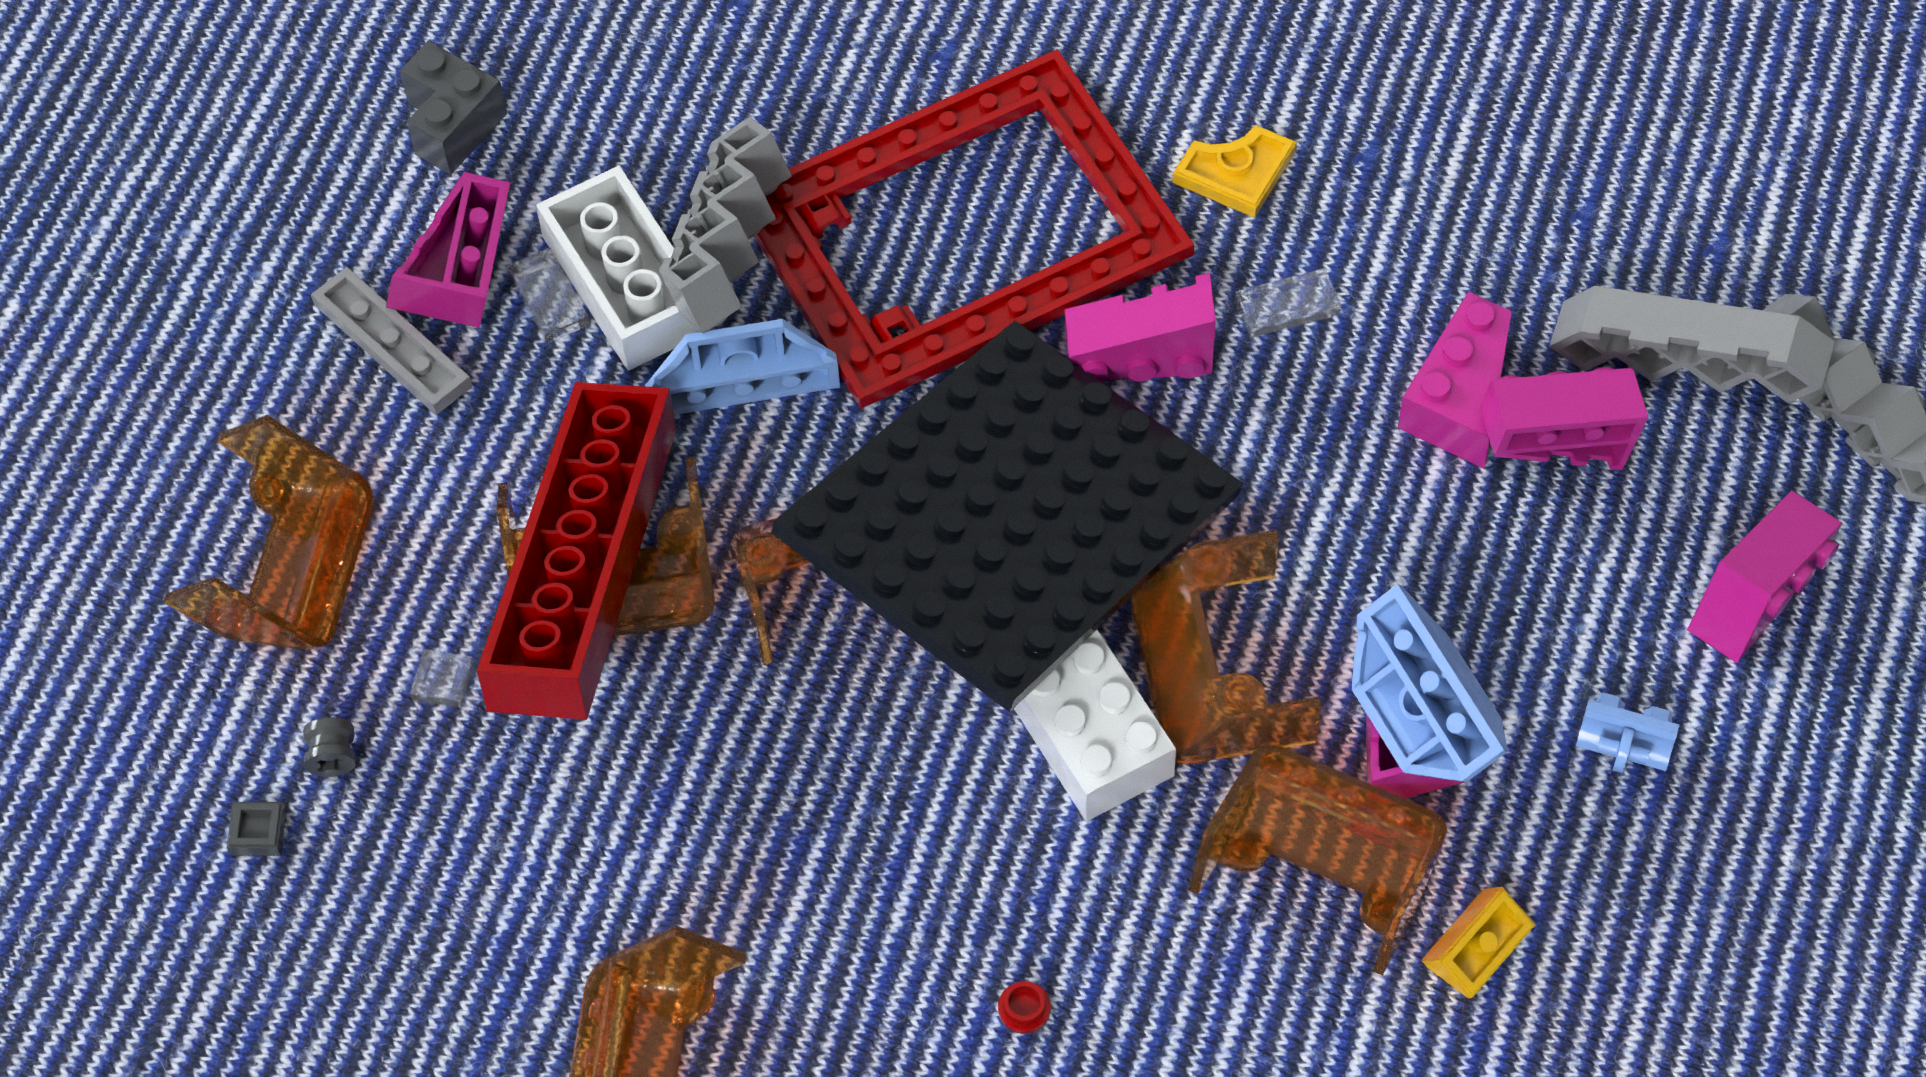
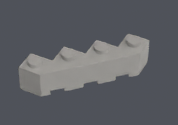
(725, 213)
(1708, 339)
(1882, 418)

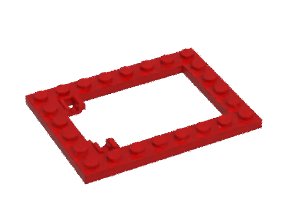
(867, 355)

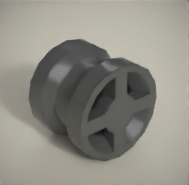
(329, 747)

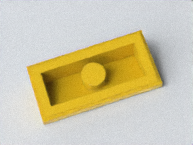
(1479, 941)

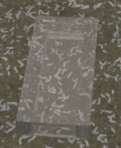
(548, 295)
(1287, 303)

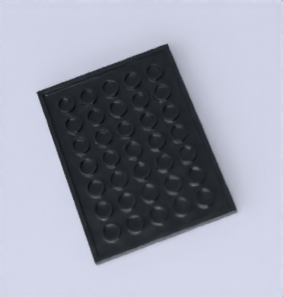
(1008, 513)

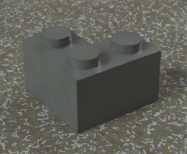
(454, 106)

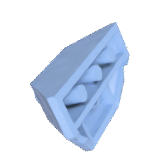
(745, 366)
(1422, 692)

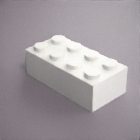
(614, 261)
(1097, 730)

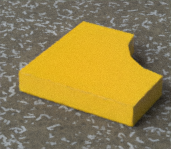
(1238, 171)

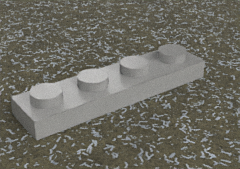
(391, 341)

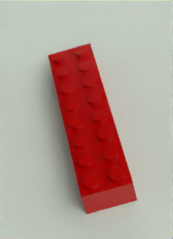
(578, 552)

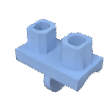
(1627, 734)

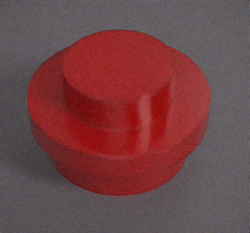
(1024, 1007)

